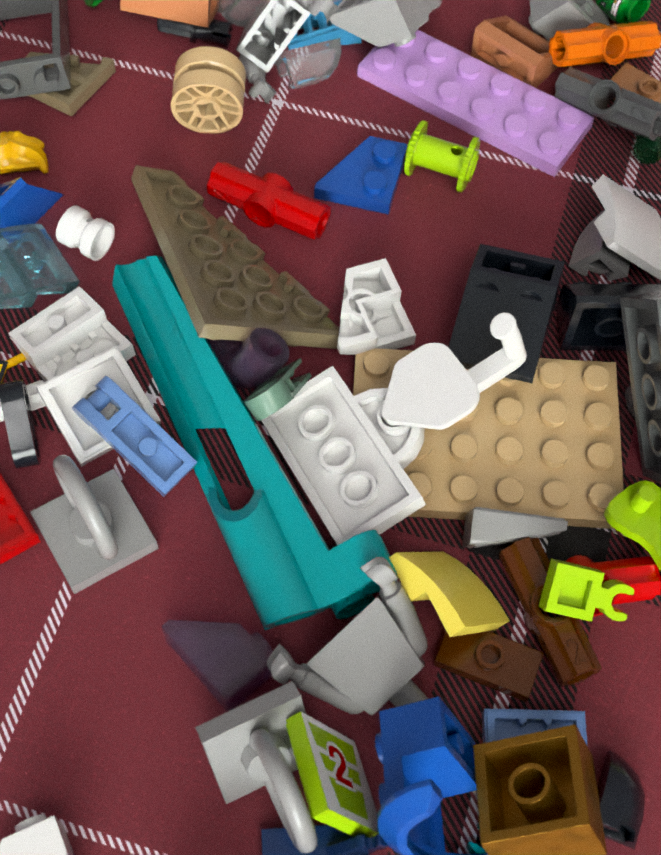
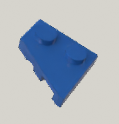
(365, 176)

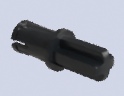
(216, 32)

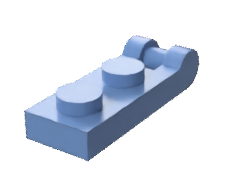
(136, 436)

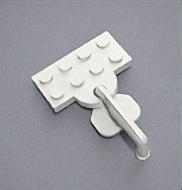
(356, 447)

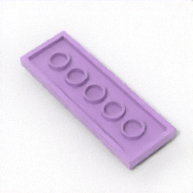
(479, 100)

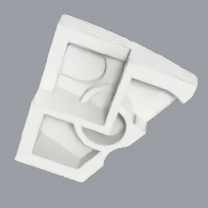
(372, 311)

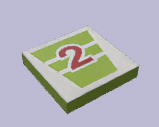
(332, 777)

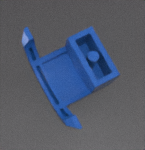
(423, 760)

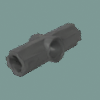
(593, 95)

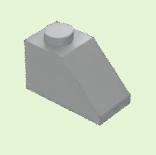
(556, 15)

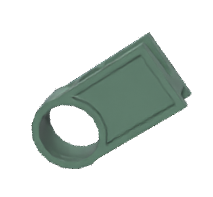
(276, 392)

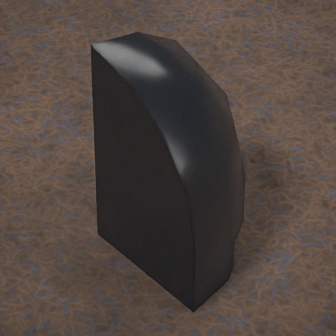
(620, 801)

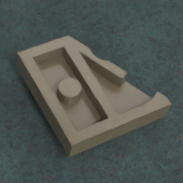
(85, 81)

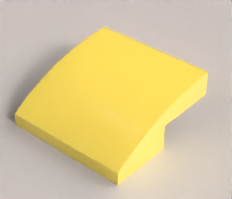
(454, 590)

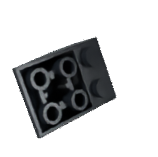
(511, 284)

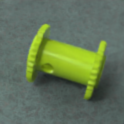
(441, 156)

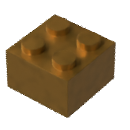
(538, 795)

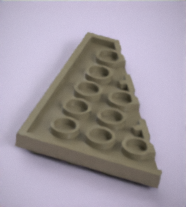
(223, 273)

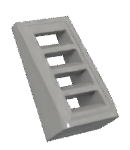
(496, 527)

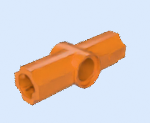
(604, 43)

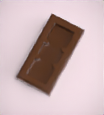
(491, 662)

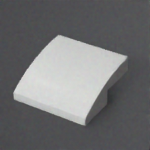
(629, 226)
(68, 335)

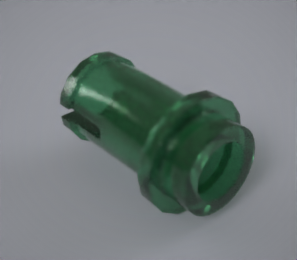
(647, 150)

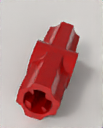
(268, 200)

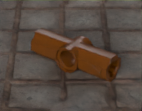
(559, 637)

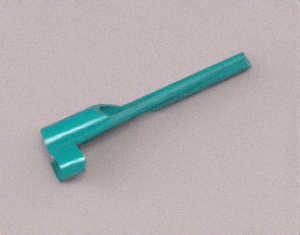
(272, 536)

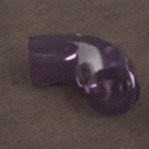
(252, 360)

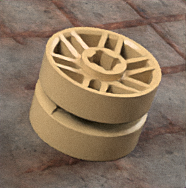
(208, 90)

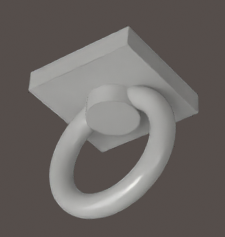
(92, 526)
(253, 750)

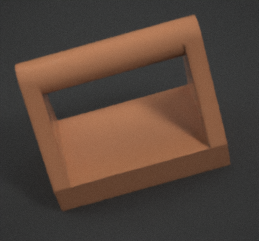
(513, 50)

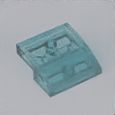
(31, 266)

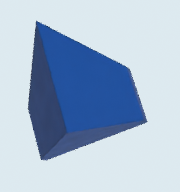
(24, 202)

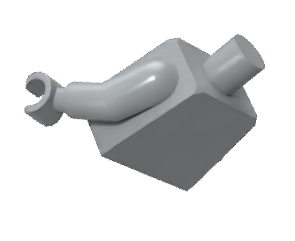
(268, 35)
(369, 657)

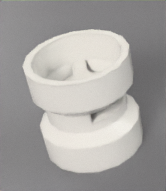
(82, 231)

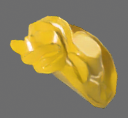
(21, 153)

